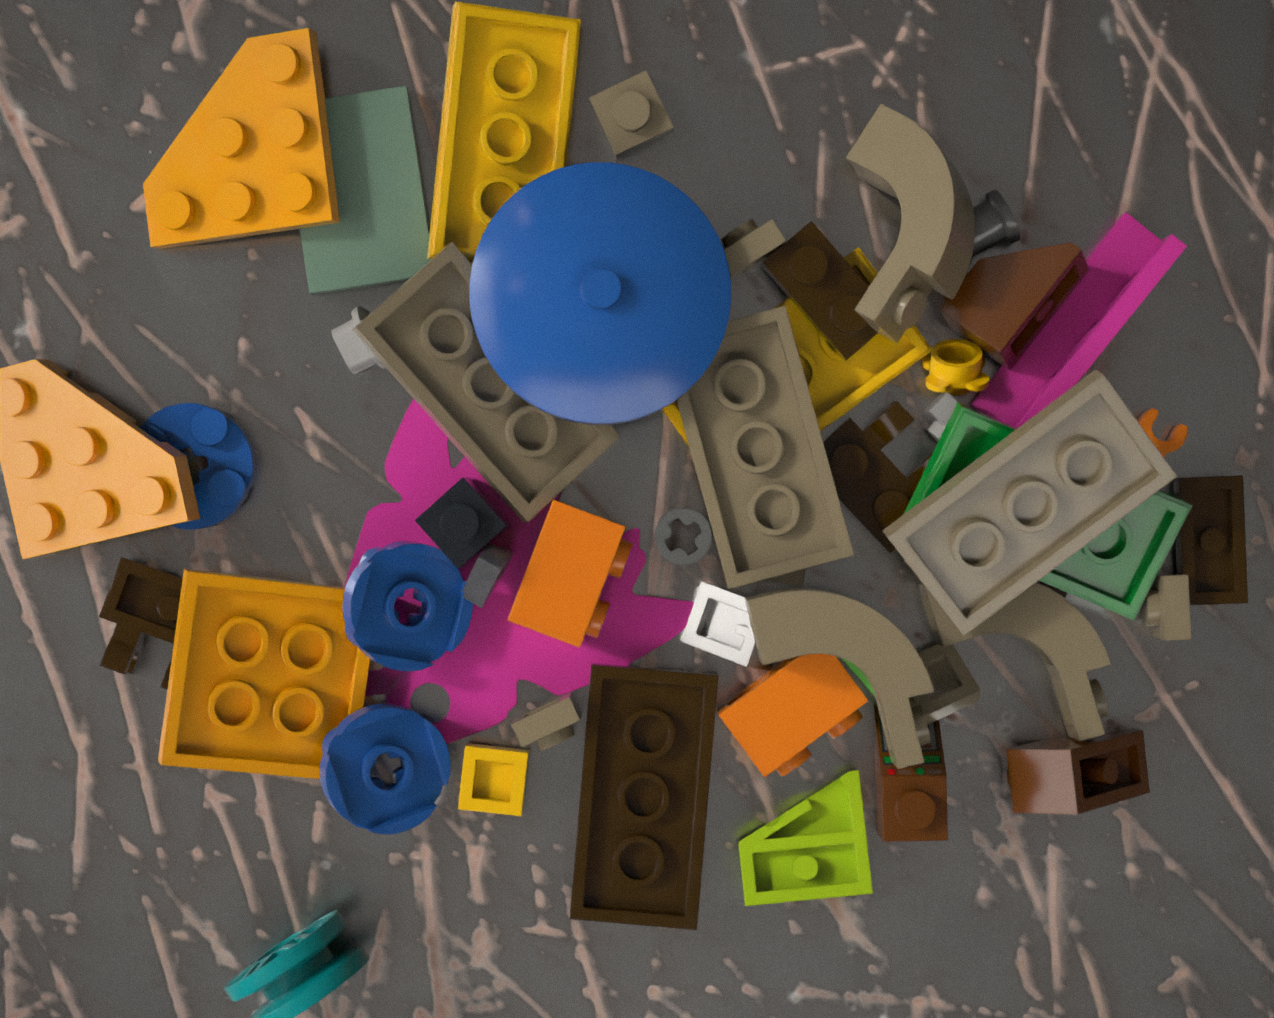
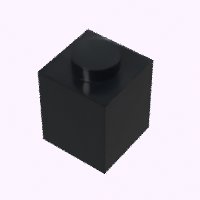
(463, 522)

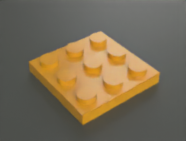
(258, 675)

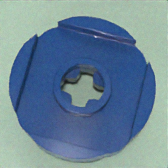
(226, 448)
(371, 596)
(416, 784)

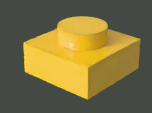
(493, 779)

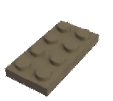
(434, 353)
(762, 455)
(1030, 502)

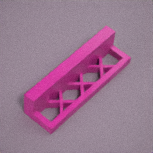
(1119, 278)

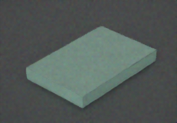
(378, 196)

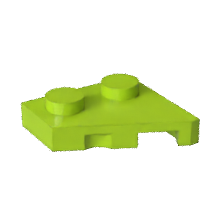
(810, 849)

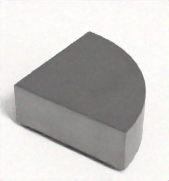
(486, 574)

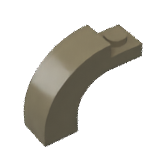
(935, 221)
(824, 622)
(1058, 636)

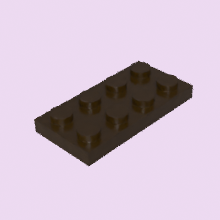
(644, 796)

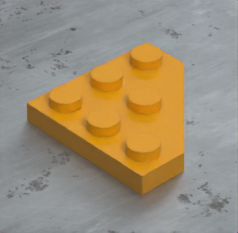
(250, 152)
(82, 465)

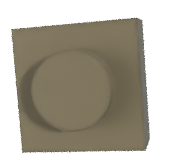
(631, 114)
(750, 245)
(1168, 607)
(951, 683)
(548, 723)

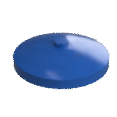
(600, 293)

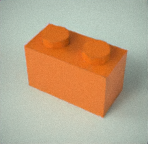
(569, 573)
(792, 709)

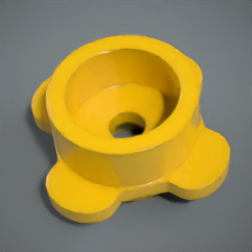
(955, 367)

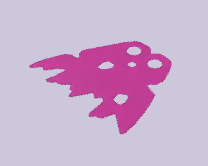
(496, 652)

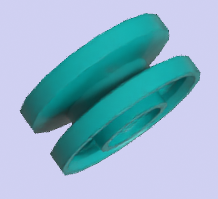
(298, 970)

